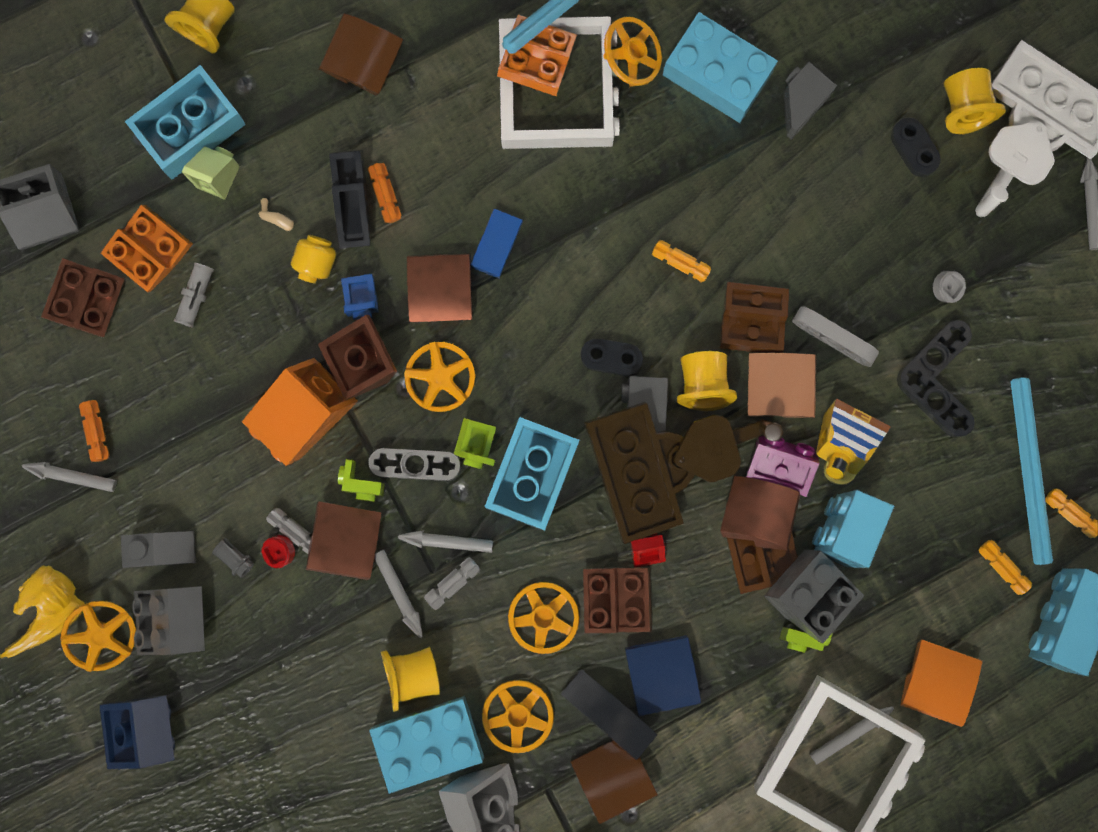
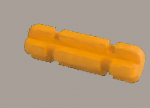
(681, 260)
(1073, 512)
(1005, 567)

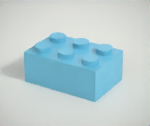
(719, 67)
(184, 121)
(532, 473)
(852, 528)
(1069, 623)
(426, 744)

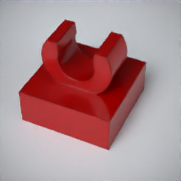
(648, 550)

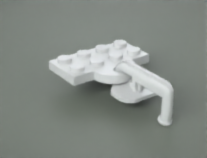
(1047, 111)

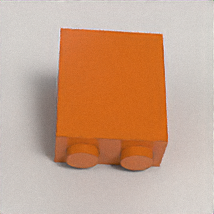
(297, 411)

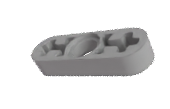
(835, 336)
(390, 471)

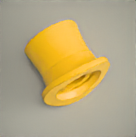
(201, 21)
(971, 101)
(705, 381)
(411, 676)

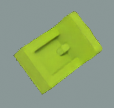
(475, 443)
(364, 489)
(800, 641)

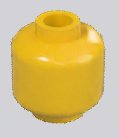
(313, 258)

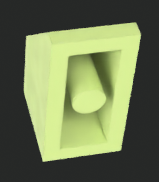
(212, 171)

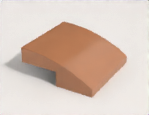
(782, 385)

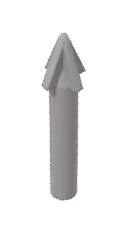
(1090, 178)
(45, 470)
(444, 541)
(411, 617)
(846, 738)

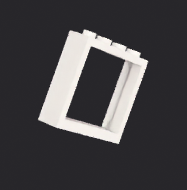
(566, 137)
(795, 734)

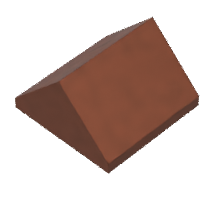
(358, 358)

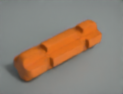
(384, 193)
(94, 431)

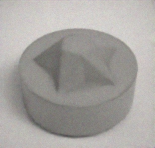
(949, 286)

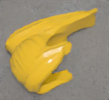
(54, 601)

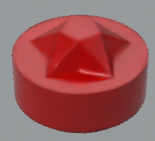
(278, 551)

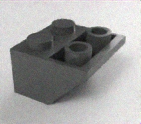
(36, 207)
(814, 595)
(169, 621)

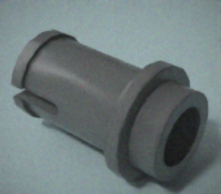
(233, 558)

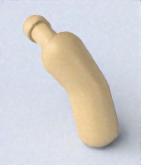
(274, 217)

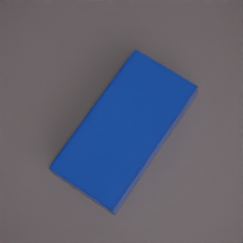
(496, 243)

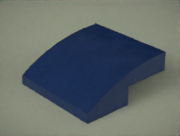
(663, 675)

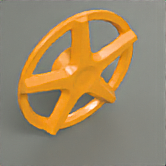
(632, 50)
(439, 376)
(543, 617)
(98, 636)
(517, 716)

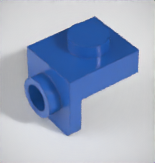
(359, 296)

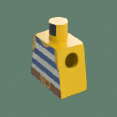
(848, 439)

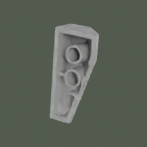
(481, 801)

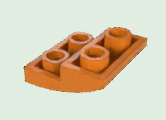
(540, 61)
(146, 248)
(941, 683)

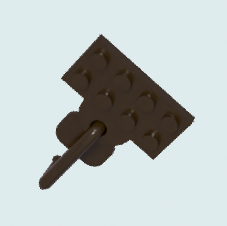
(640, 469)

